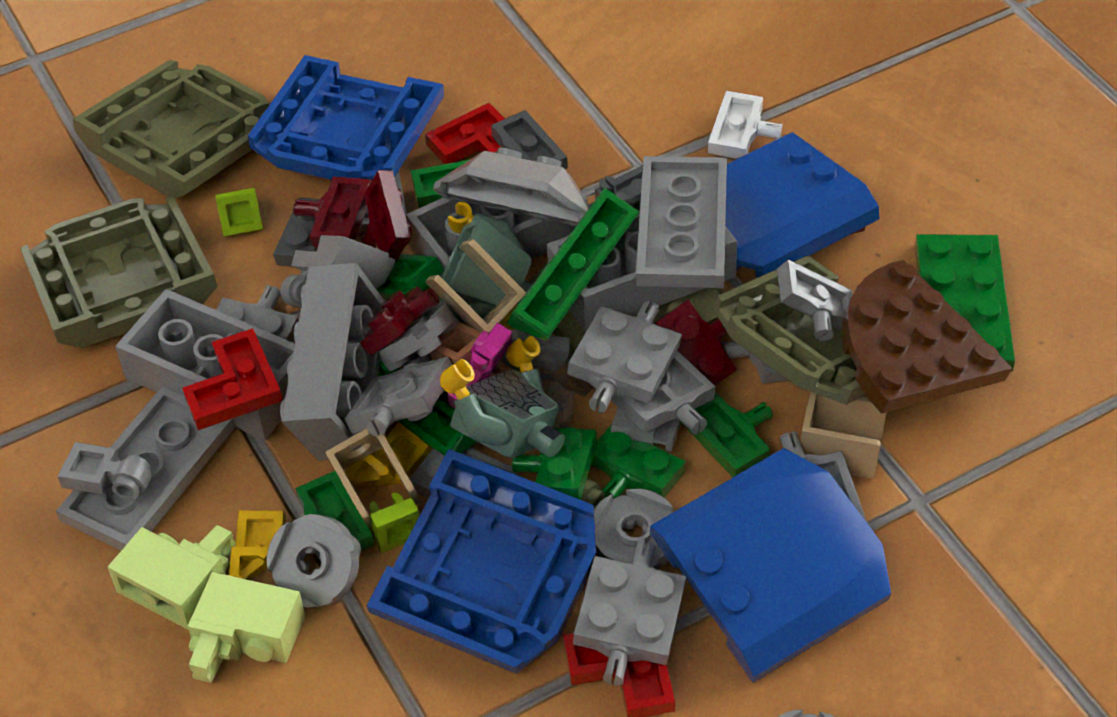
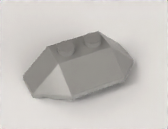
(516, 186)

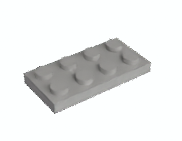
(682, 222)
(176, 452)

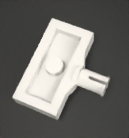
(739, 125)

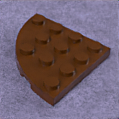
(913, 342)

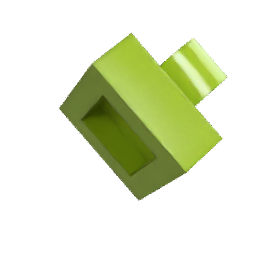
(239, 212)
(394, 523)

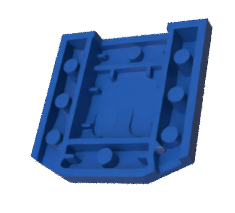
(342, 123)
(791, 203)
(777, 559)
(490, 564)

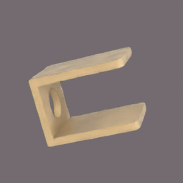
(494, 271)
(855, 418)
(342, 458)

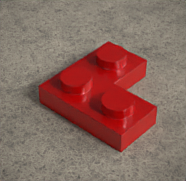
(465, 135)
(241, 389)
(645, 684)

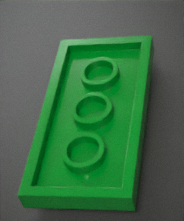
(971, 281)

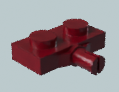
(338, 210)
(386, 216)
(396, 316)
(699, 341)

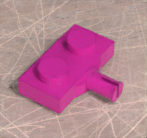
(486, 354)

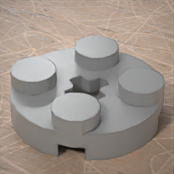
(419, 336)
(626, 511)
(337, 551)

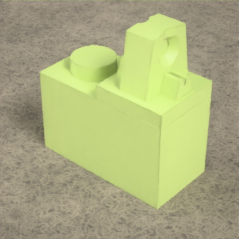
(170, 574)
(242, 618)

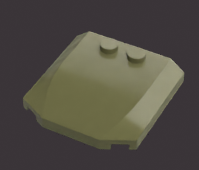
(173, 126)
(112, 265)
(786, 336)

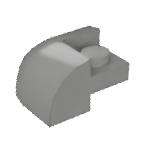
(342, 250)

